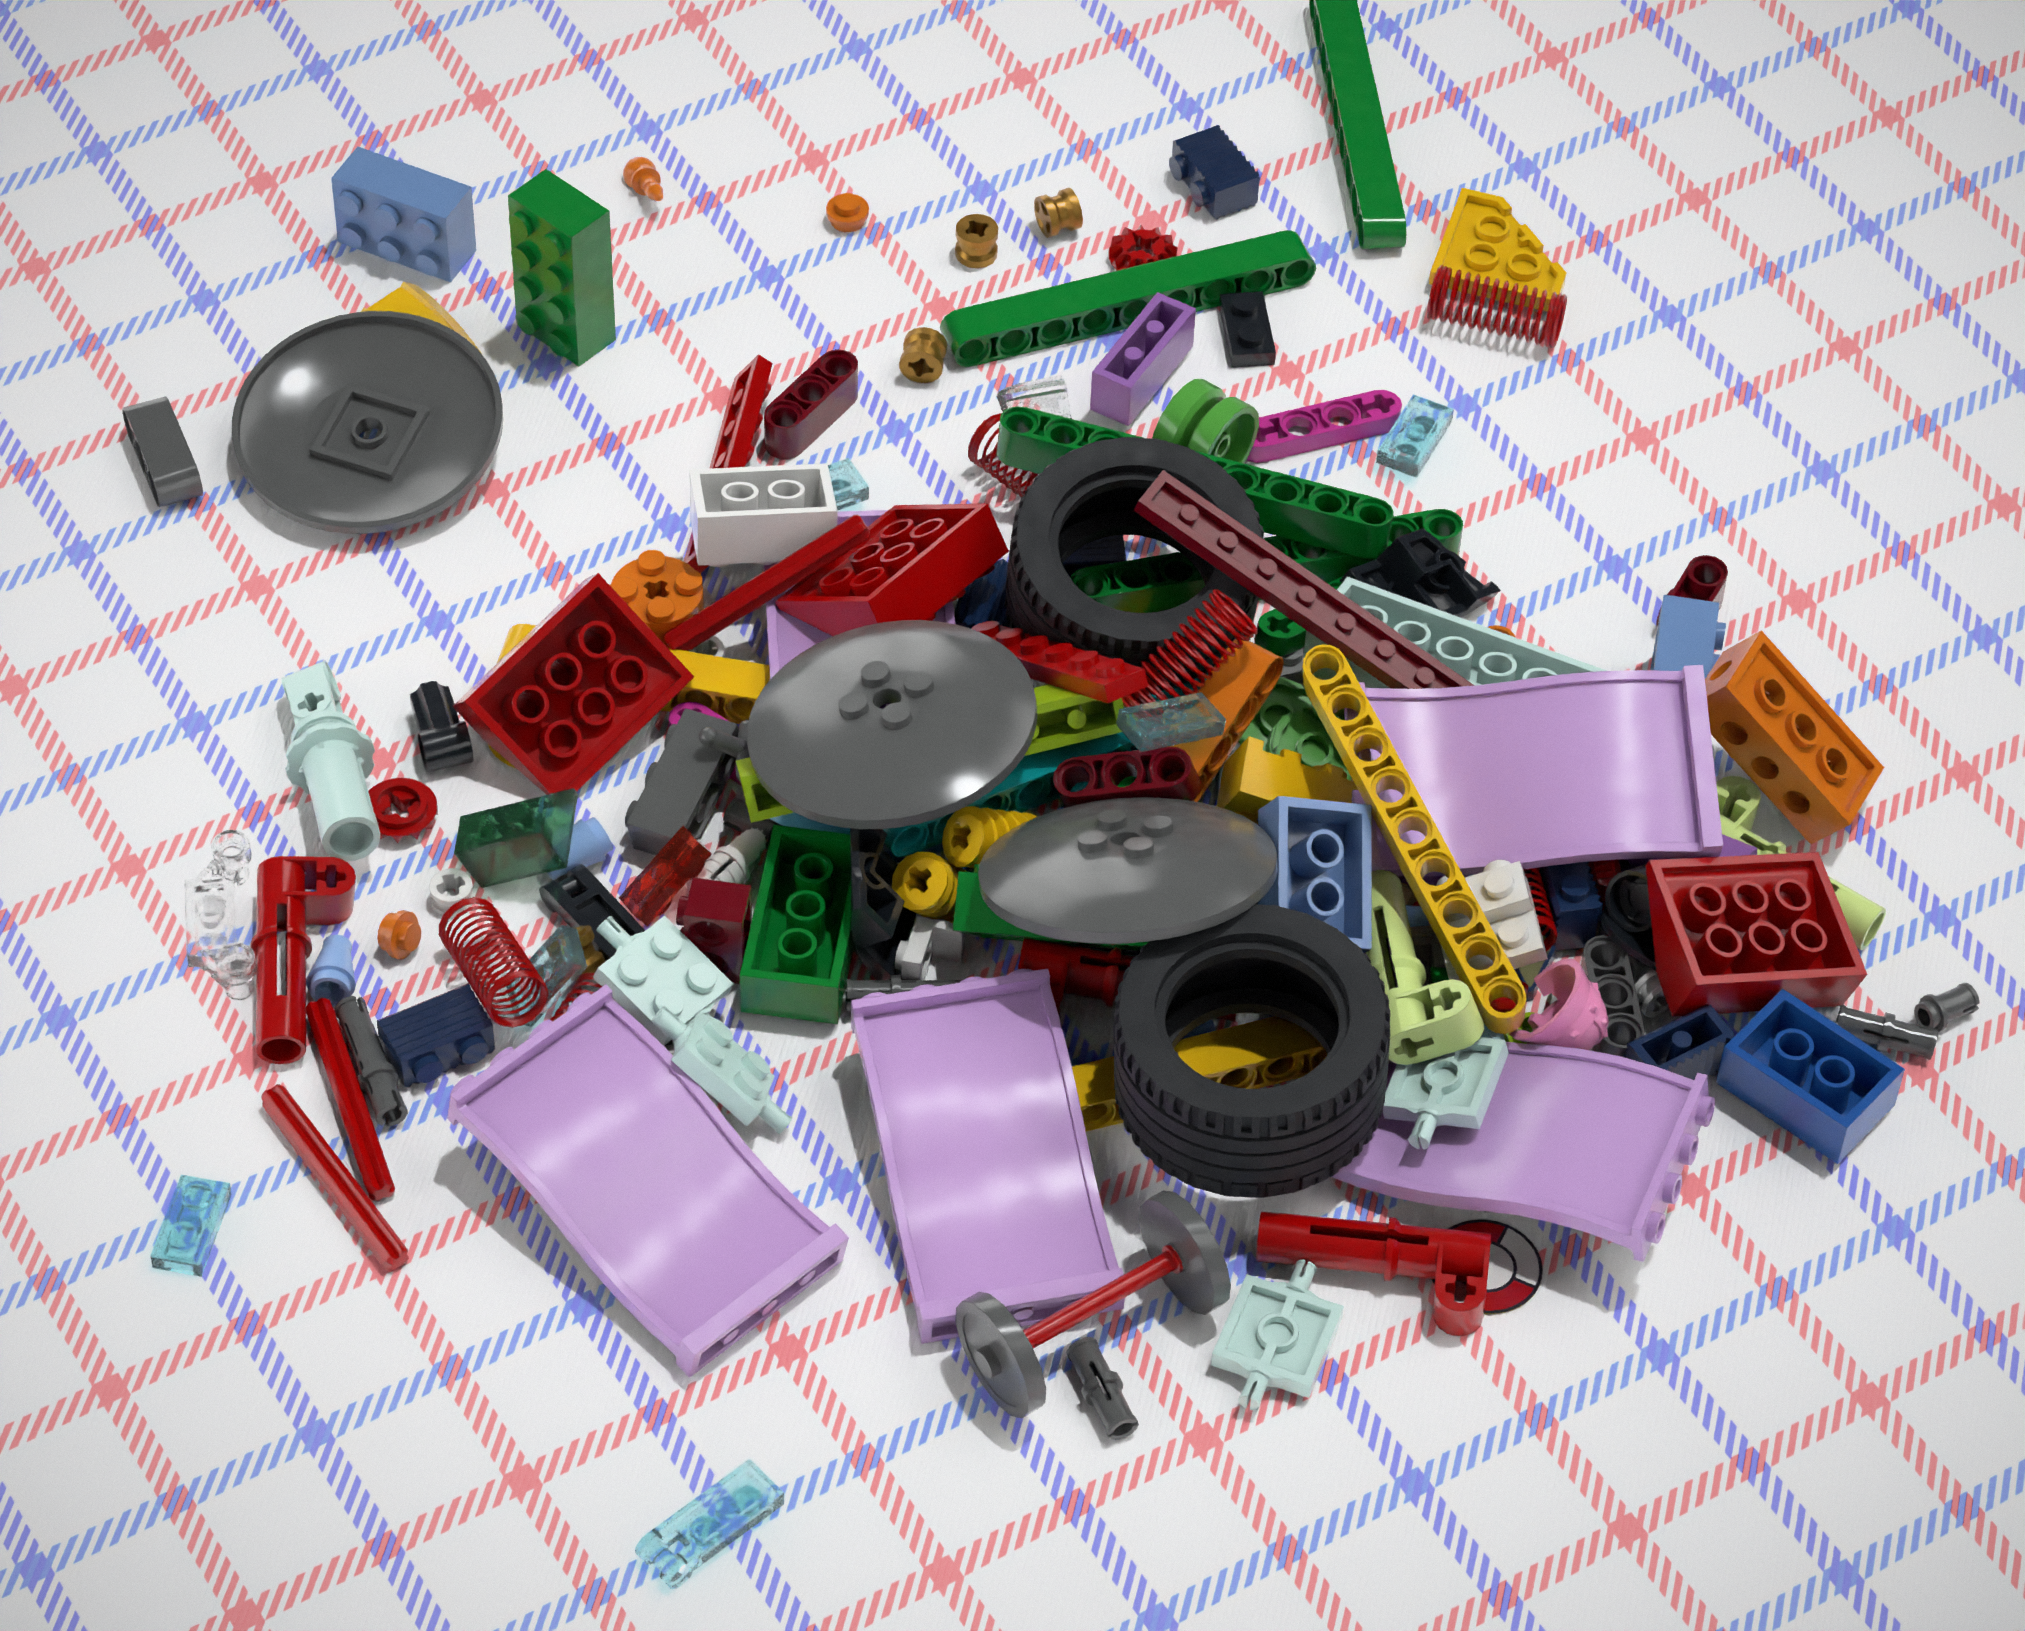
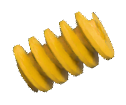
(974, 830)
(927, 885)

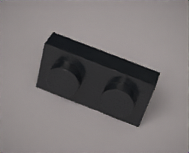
(1247, 329)

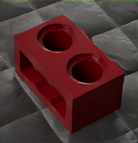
(718, 922)

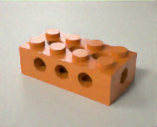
(1788, 738)

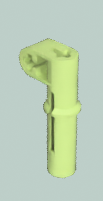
(1740, 801)
(1422, 1019)

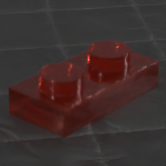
(665, 876)

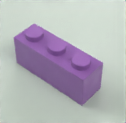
(1142, 359)

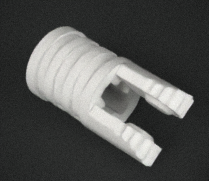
(735, 860)

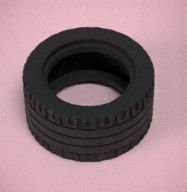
(1094, 497)
(1243, 1137)

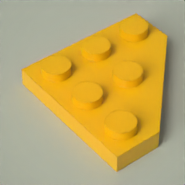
(1492, 242)

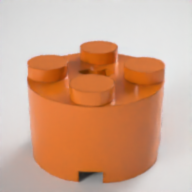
(660, 590)

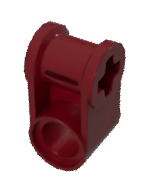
(1702, 580)

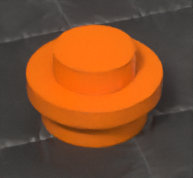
(847, 212)
(399, 934)

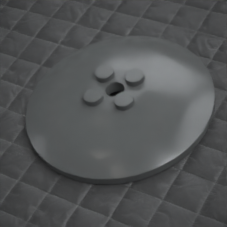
(357, 373)
(947, 739)
(1128, 870)

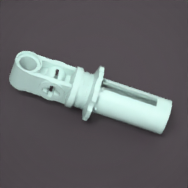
(331, 763)

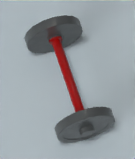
(1180, 1253)

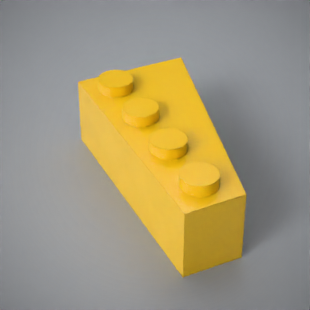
(1257, 777)

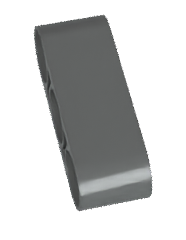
(162, 451)
(1610, 968)

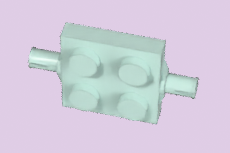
(659, 971)
(723, 1067)
(1446, 1089)
(1277, 1335)

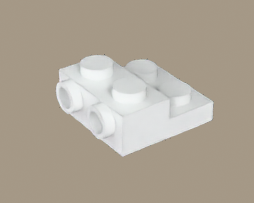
(1510, 910)

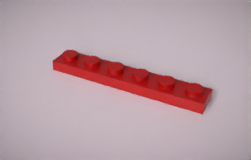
(738, 426)
(1068, 666)

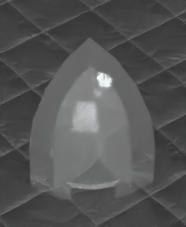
(1040, 394)

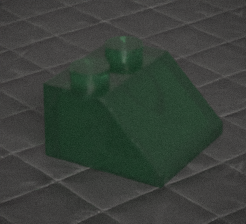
(517, 838)

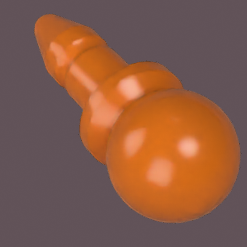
(643, 178)

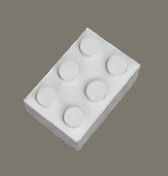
(759, 512)

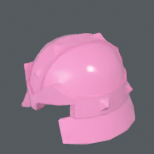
(1575, 1018)

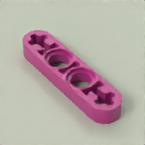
(1369, 414)

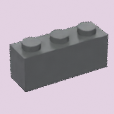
(681, 784)

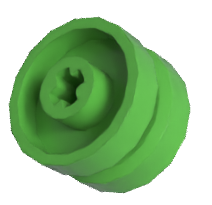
(1209, 422)

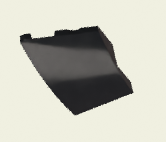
(1426, 573)
(876, 909)

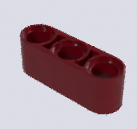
(811, 404)
(1108, 769)

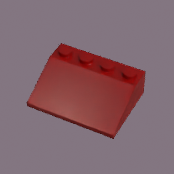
(904, 570)
(574, 689)
(1746, 930)

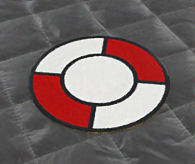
(1513, 1266)

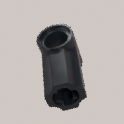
(440, 733)

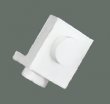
(928, 940)

